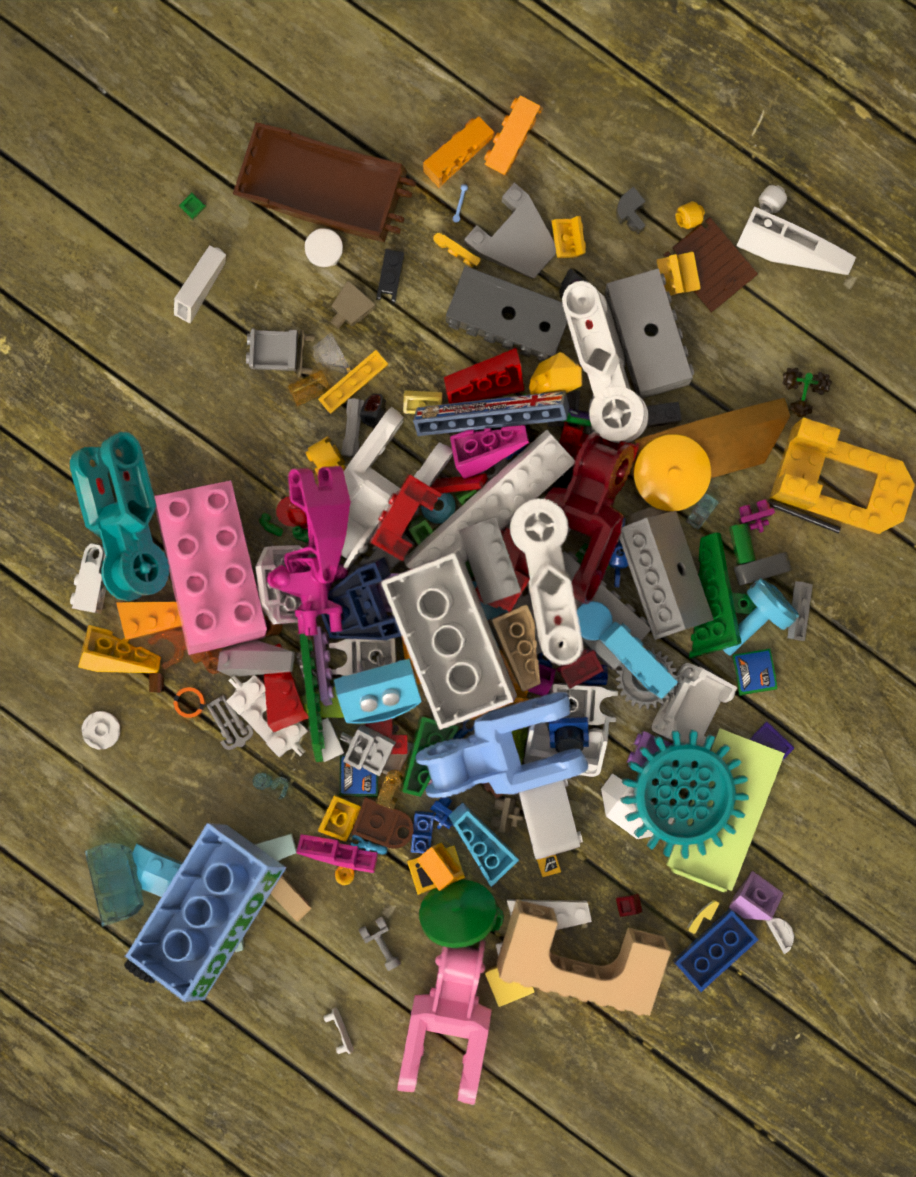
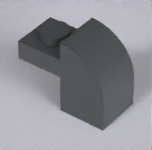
(626, 209)

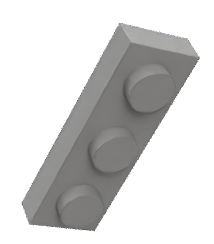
(801, 603)

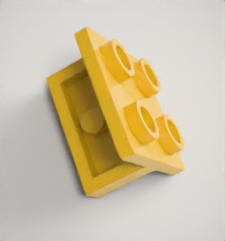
(680, 273)

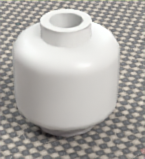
(772, 199)

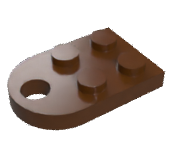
(382, 824)

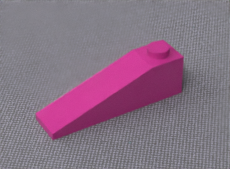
(482, 449)

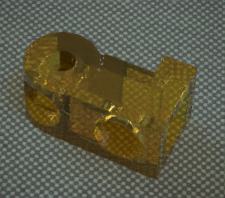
(391, 783)

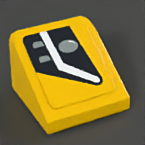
(549, 865)

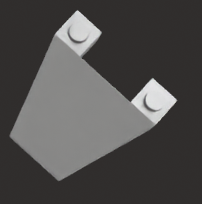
(522, 240)

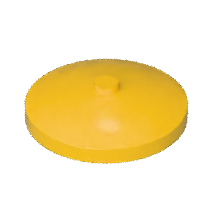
(672, 472)

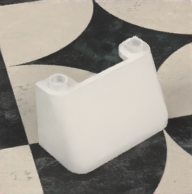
(692, 703)
(550, 819)

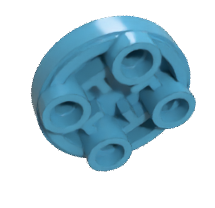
(593, 620)

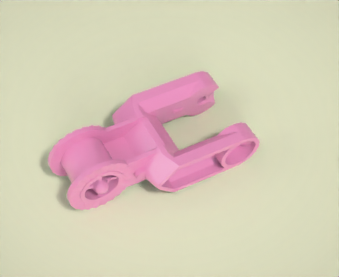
(450, 1011)

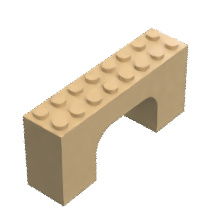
(625, 983)

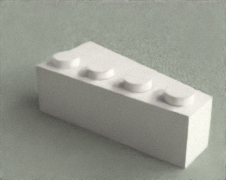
(567, 912)

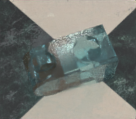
(701, 511)

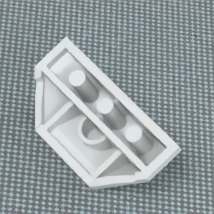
(616, 810)

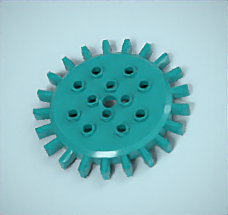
(706, 820)

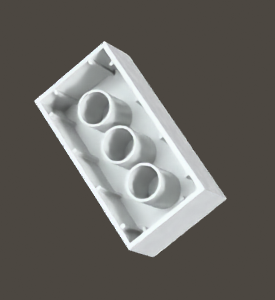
(449, 640)

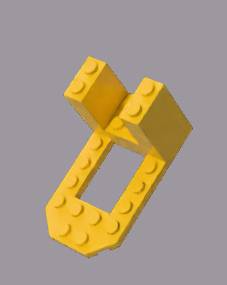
(802, 465)

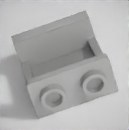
(272, 350)

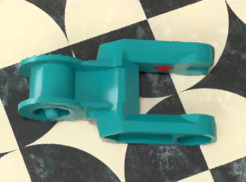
(132, 560)

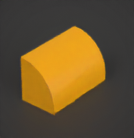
(440, 866)

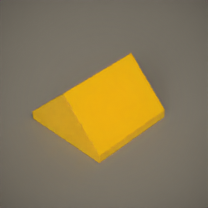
(339, 818)

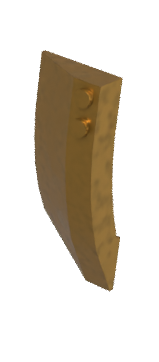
(735, 437)

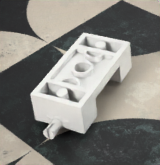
(250, 703)

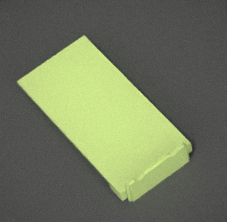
(722, 864)

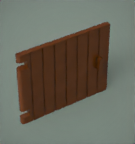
(718, 262)

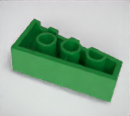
(427, 733)

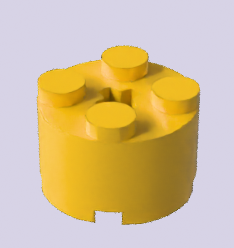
(325, 455)

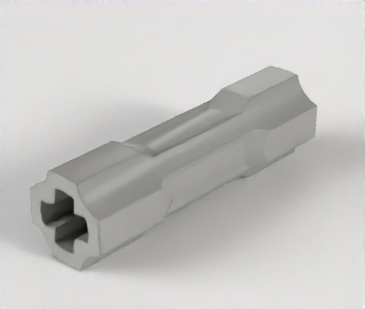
(351, 442)

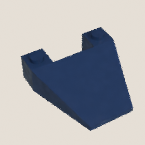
(362, 605)

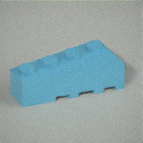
(637, 660)

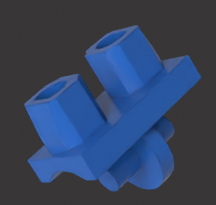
(442, 812)

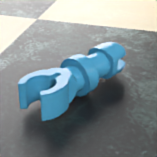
(368, 845)

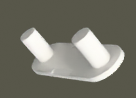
(335, 1015)

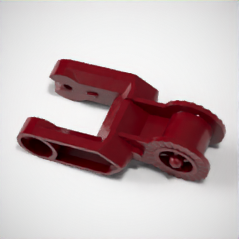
(589, 509)

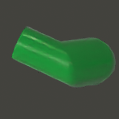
(269, 527)
(300, 534)

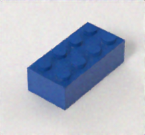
(715, 950)

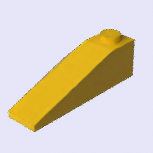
(110, 654)

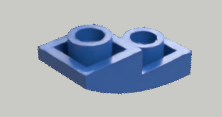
(422, 832)

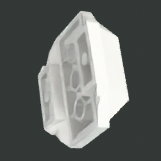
(275, 603)

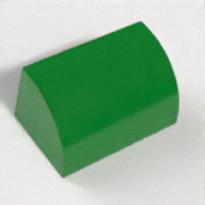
(742, 543)

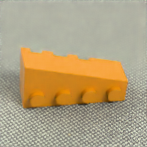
(147, 618)

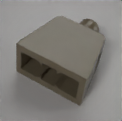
(351, 306)

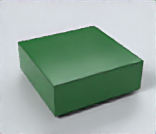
(192, 206)

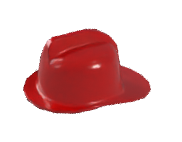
(291, 514)

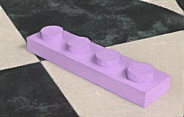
(323, 671)

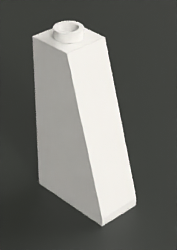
(199, 284)

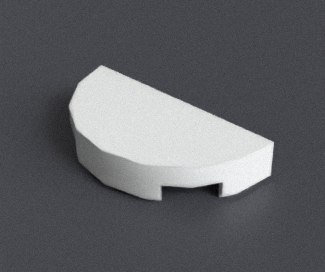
(782, 932)

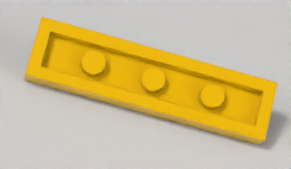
(353, 382)

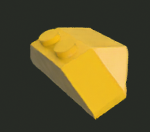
(556, 375)

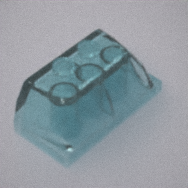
(114, 882)

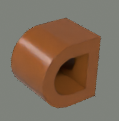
(272, 629)

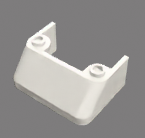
(539, 746)

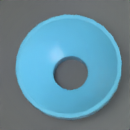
(441, 516)

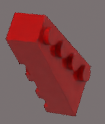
(486, 379)
(283, 700)

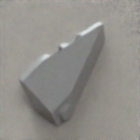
(254, 659)

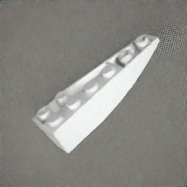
(791, 245)

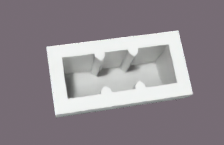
(332, 744)

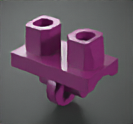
(763, 511)

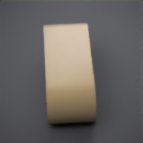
(290, 899)

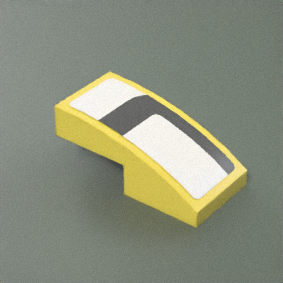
(706, 911)

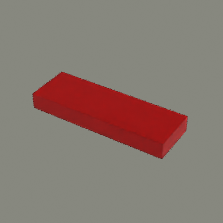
(457, 484)

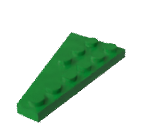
(714, 578)
(313, 701)

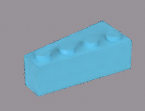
(484, 845)

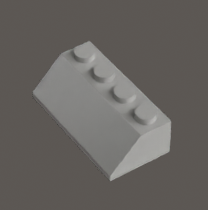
(489, 561)

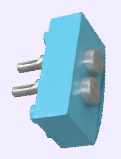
(378, 692)

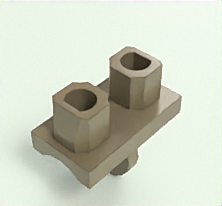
(509, 816)

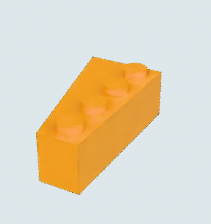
(512, 135)
(457, 151)

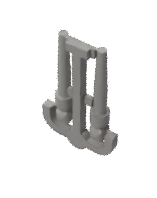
(240, 741)

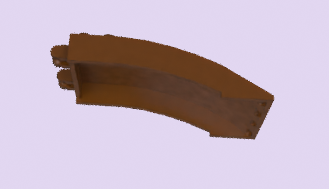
(322, 183)

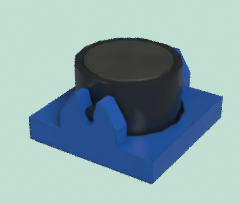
(569, 733)

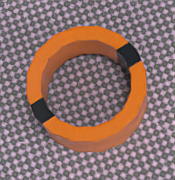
(202, 702)

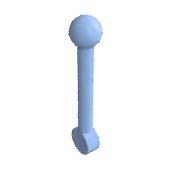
(456, 218)

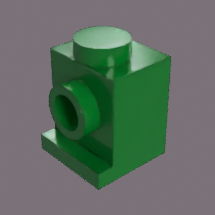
(737, 598)

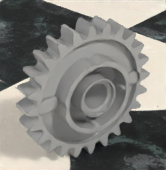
(636, 691)

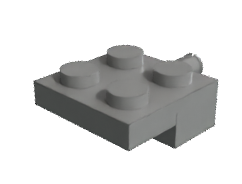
(368, 749)

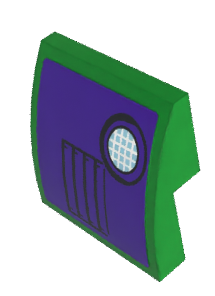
(578, 417)

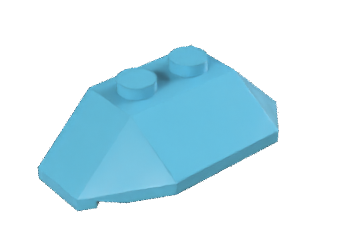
(154, 869)

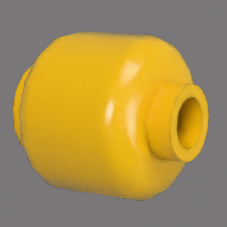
(690, 215)

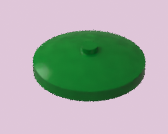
(458, 914)

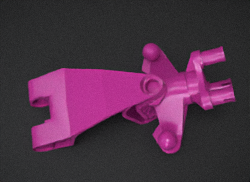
(327, 522)

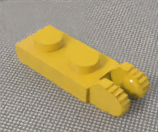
(455, 250)

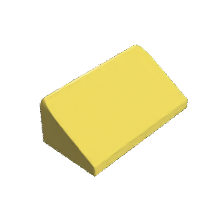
(416, 399)

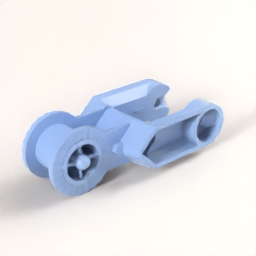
(492, 754)

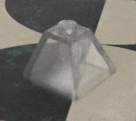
(330, 355)

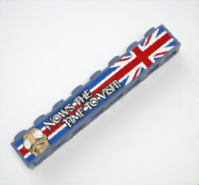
(491, 413)

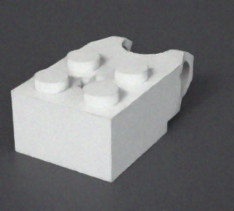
(90, 586)
(364, 650)
(586, 701)

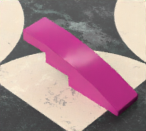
(337, 854)

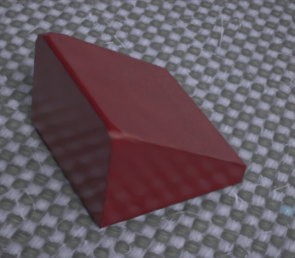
(629, 905)

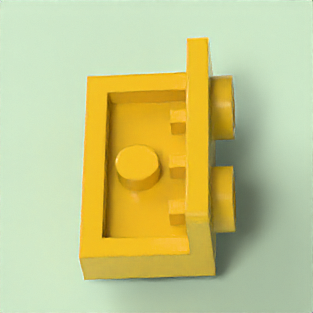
(569, 237)

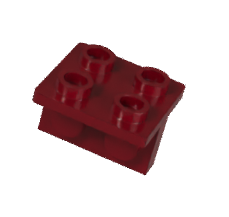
(581, 669)

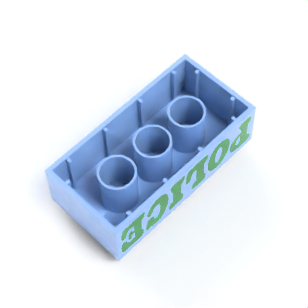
(205, 912)

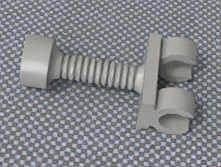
(391, 962)

